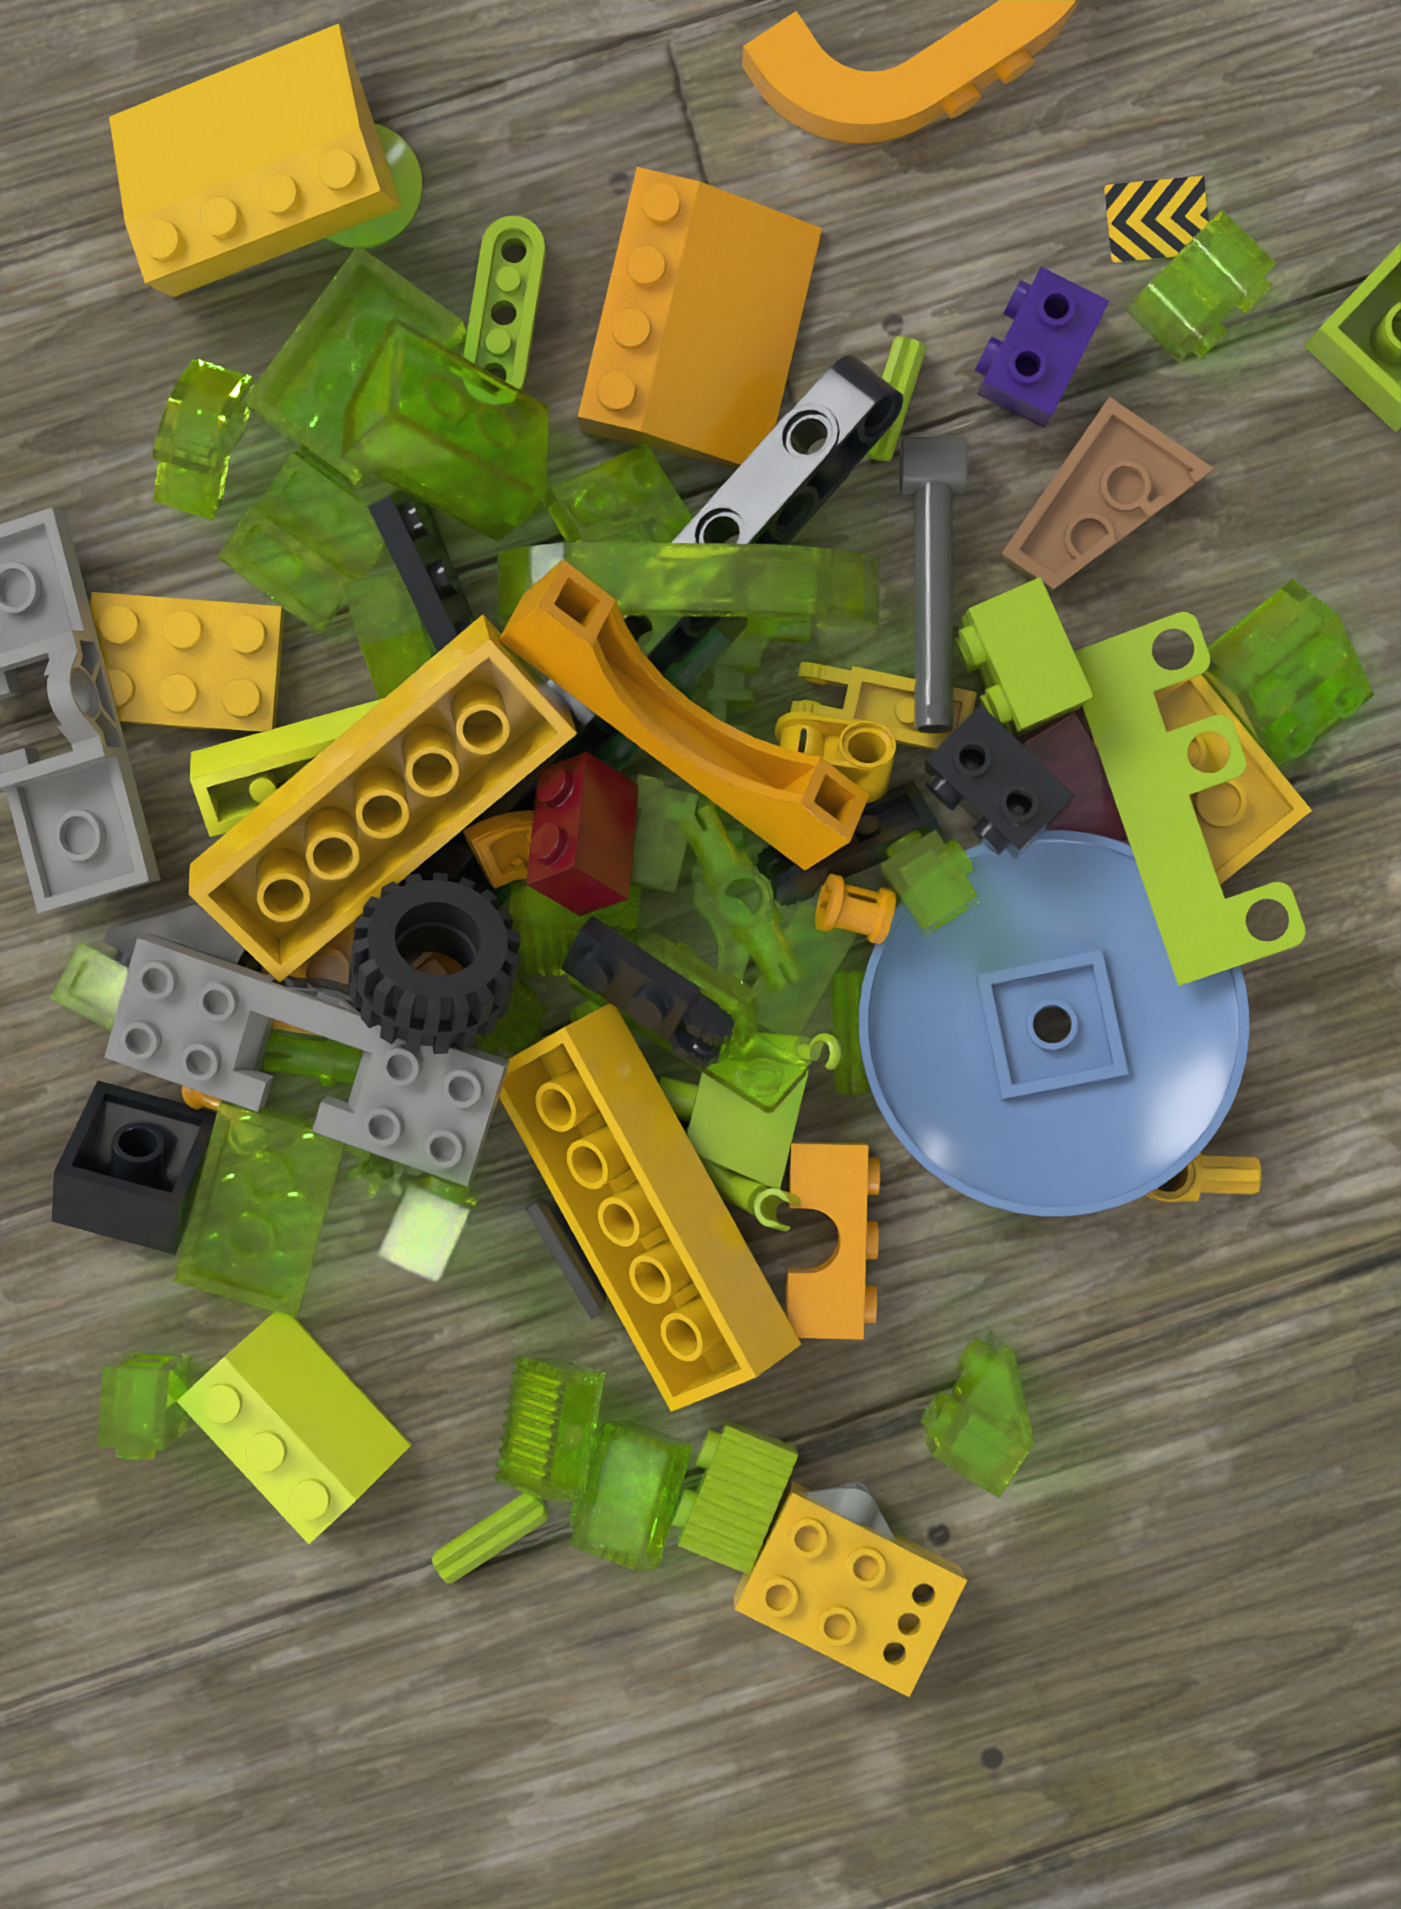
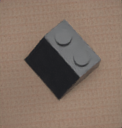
(132, 1167)

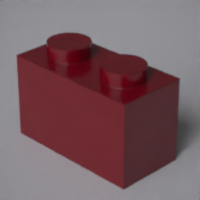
(583, 834)

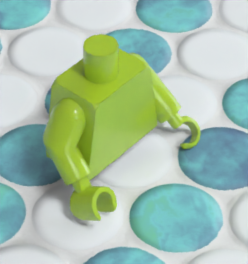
(741, 1143)

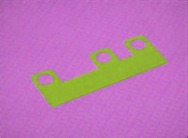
(1152, 792)

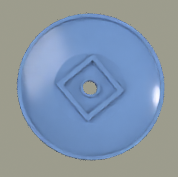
(1034, 1119)

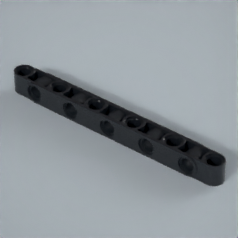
(763, 504)

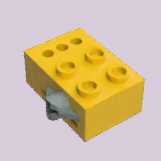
(850, 1584)

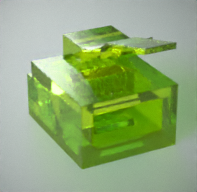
(659, 841)

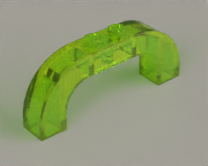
(709, 580)

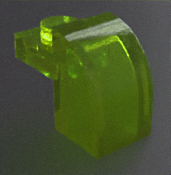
(198, 435)

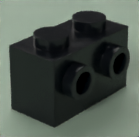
(996, 784)

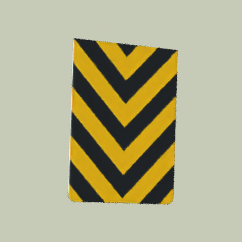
(1154, 217)

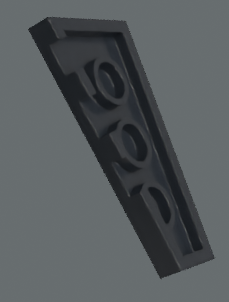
(423, 564)

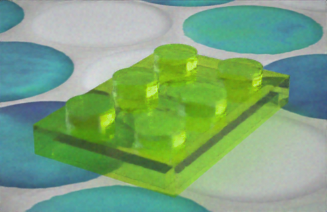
(259, 1208)

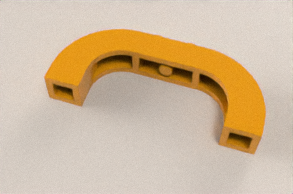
(891, 103)

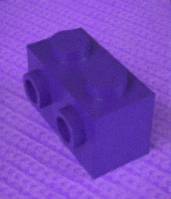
(1041, 347)

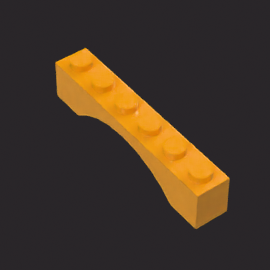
(583, 645)

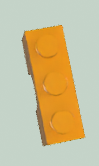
(833, 1296)

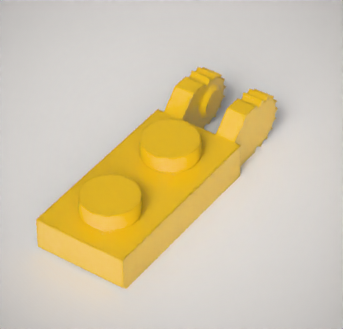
(881, 699)

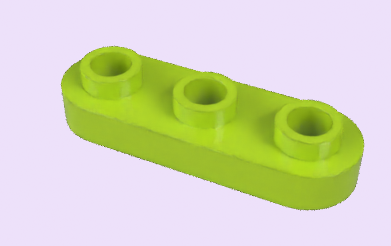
(510, 285)

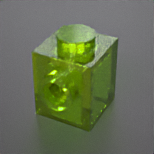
(930, 879)

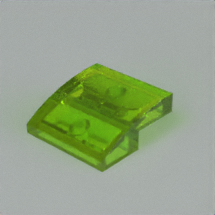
(305, 541)

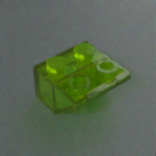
(1288, 673)
(984, 1419)

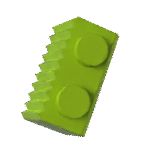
(735, 1495)

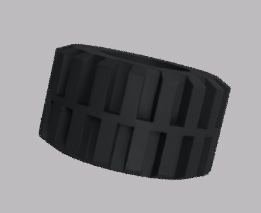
(441, 920)

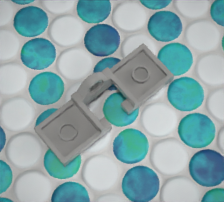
(80, 809)
(210, 1026)

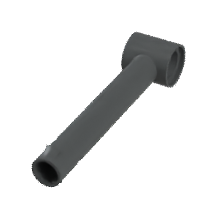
(933, 473)

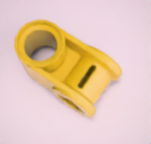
(843, 746)

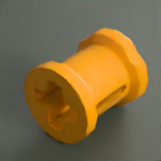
(855, 909)

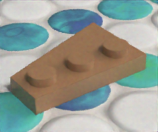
(1101, 494)

